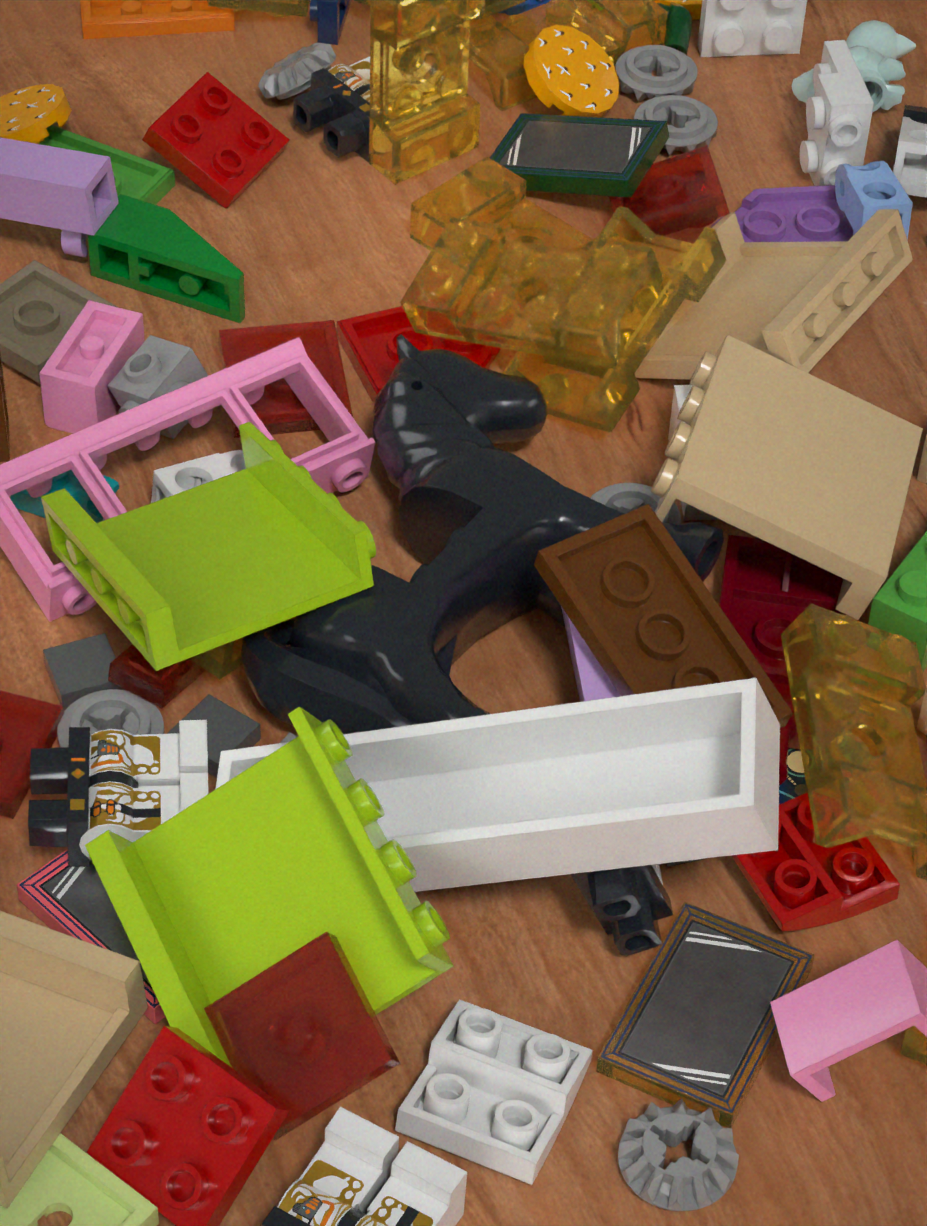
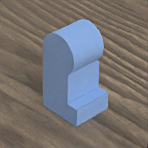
(869, 188)

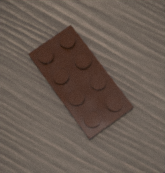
(647, 610)

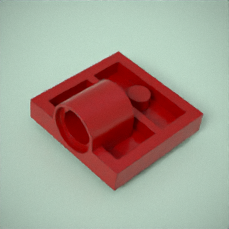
(216, 140)
(187, 1131)

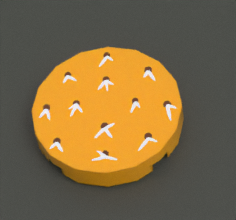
(571, 72)
(31, 110)

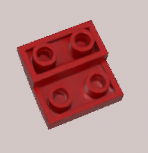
(816, 884)

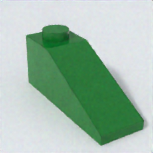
(166, 258)

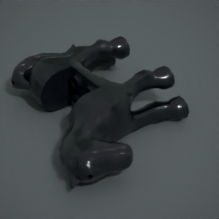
(476, 527)

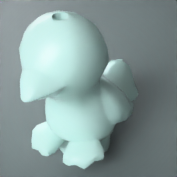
(875, 52)

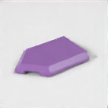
(793, 215)

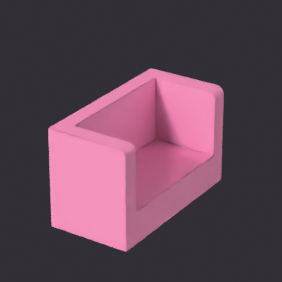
(85, 363)
(850, 1013)

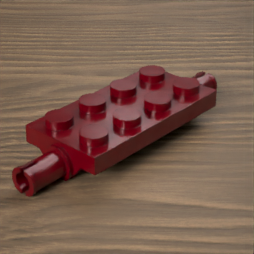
(761, 598)

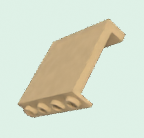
(782, 296)
(792, 465)
(60, 1026)

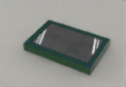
(581, 153)

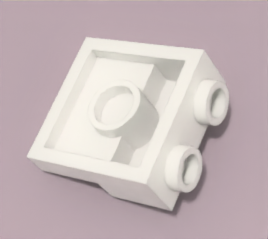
(836, 115)

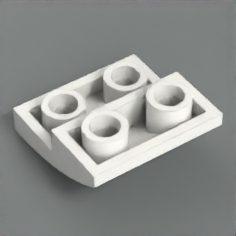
(494, 1091)

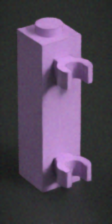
(56, 190)

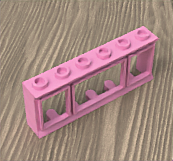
(332, 466)

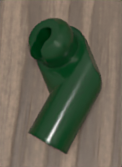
(677, 27)

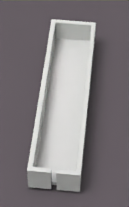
(572, 784)

